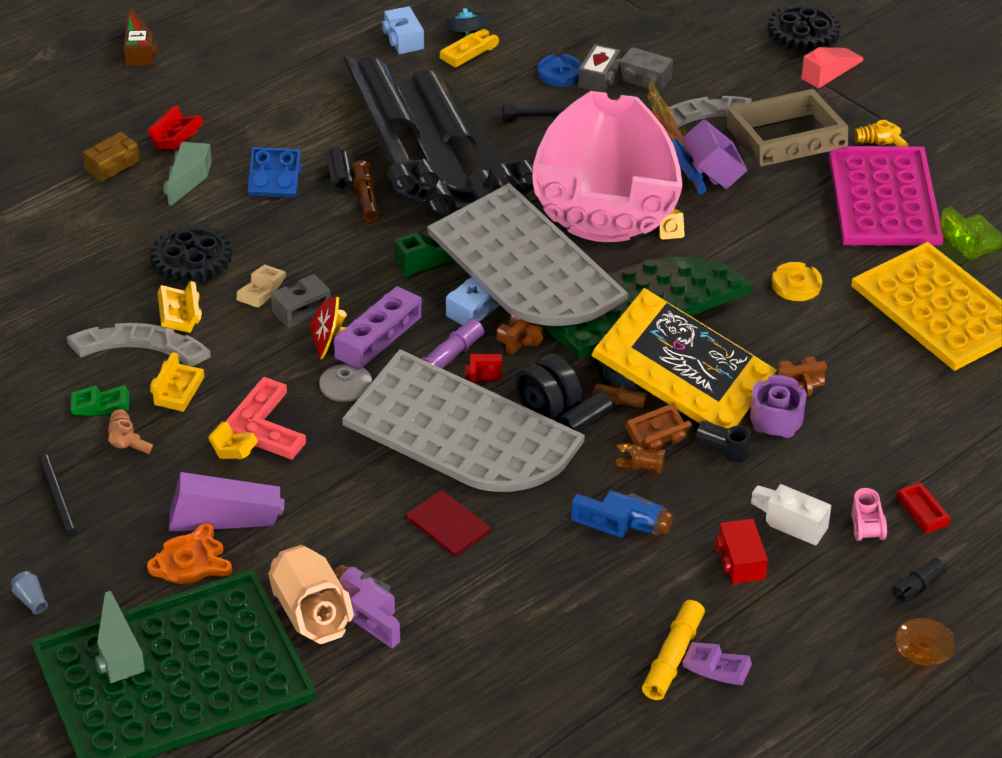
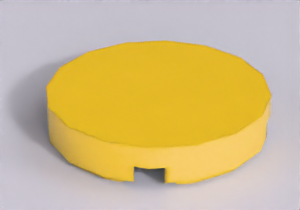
(796, 281)

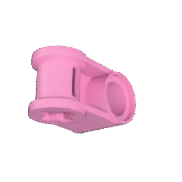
(868, 515)

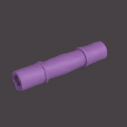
(456, 343)

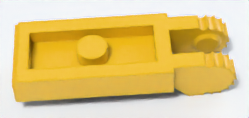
(469, 47)

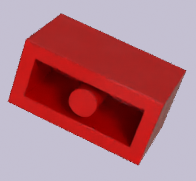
(741, 551)

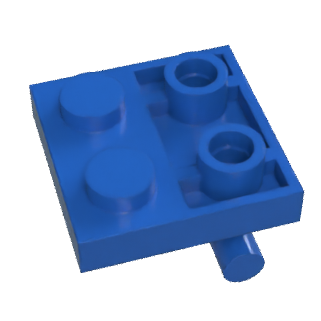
(274, 172)

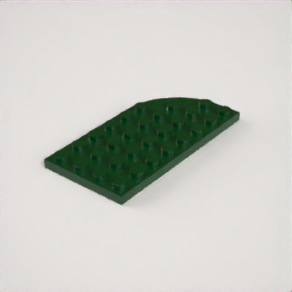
(682, 281)

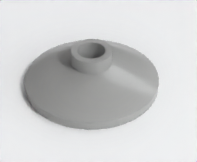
(344, 382)

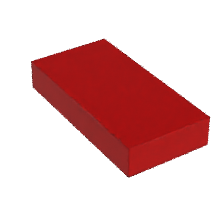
(923, 507)

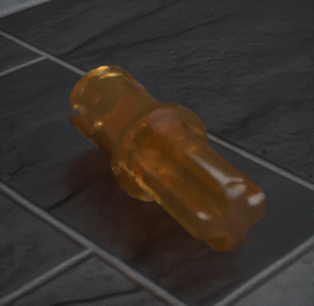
(623, 396)

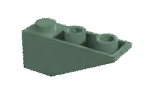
(189, 169)

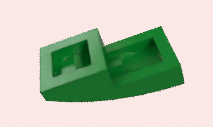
(96, 403)

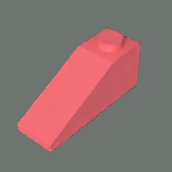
(827, 64)

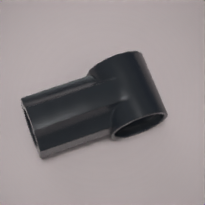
(732, 441)

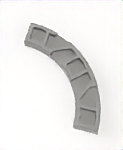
(703, 108)
(142, 336)

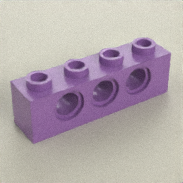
(377, 327)

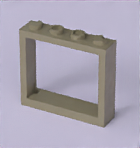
(780, 108)

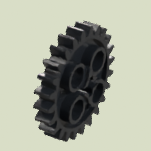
(803, 27)
(191, 254)

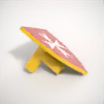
(326, 324)

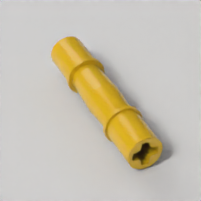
(673, 649)

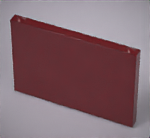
(448, 523)

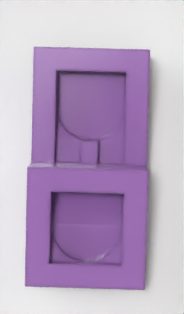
(712, 663)

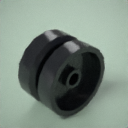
(548, 386)

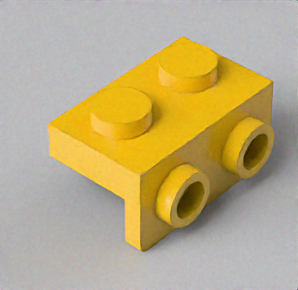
(179, 308)
(175, 384)

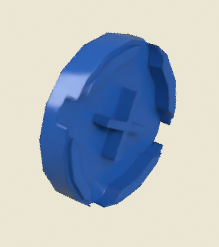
(559, 71)

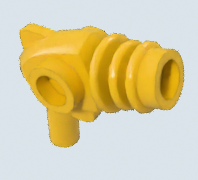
(881, 132)

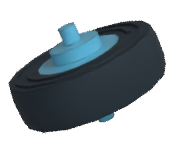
(466, 21)

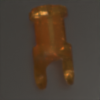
(641, 457)

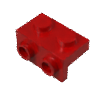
(173, 129)

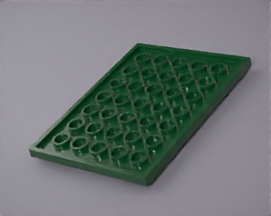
(209, 666)

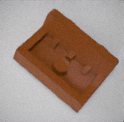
(658, 428)

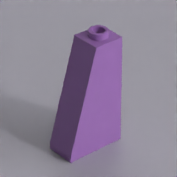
(222, 503)

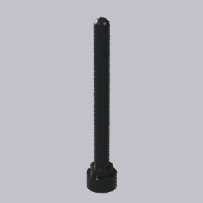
(511, 111)

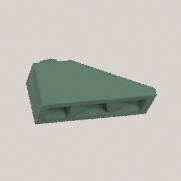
(116, 644)

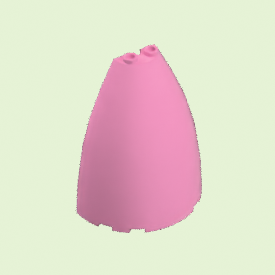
(607, 169)

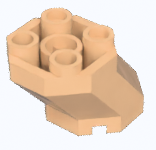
(310, 594)

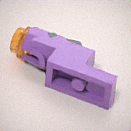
(371, 604)

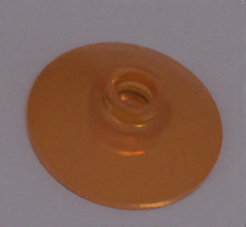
(925, 641)

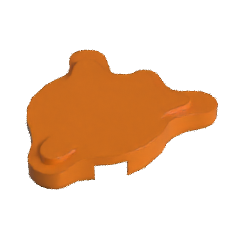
(190, 558)

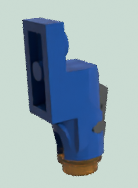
(621, 512)

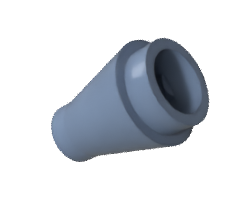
(28, 590)

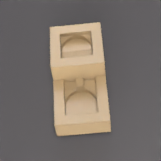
(262, 284)

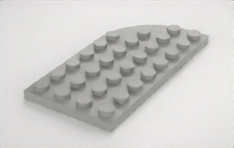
(526, 261)
(461, 427)

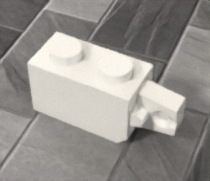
(793, 512)

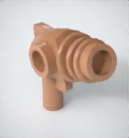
(122, 433)

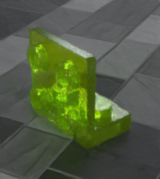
(970, 235)

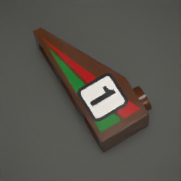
(138, 43)

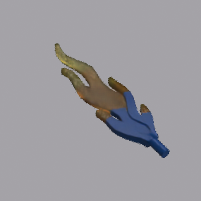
(667, 120)

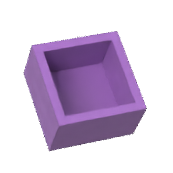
(714, 154)

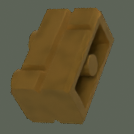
(111, 156)

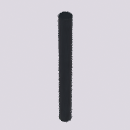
(57, 495)

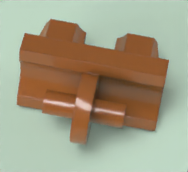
(520, 334)
(808, 374)

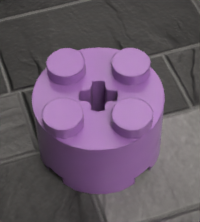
(777, 406)

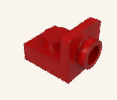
(484, 368)

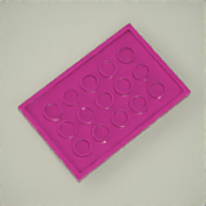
(885, 196)

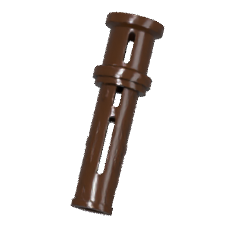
(364, 184)

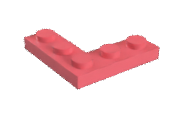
(251, 416)

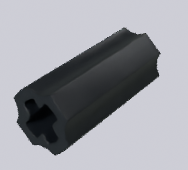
(339, 170)
(586, 411)

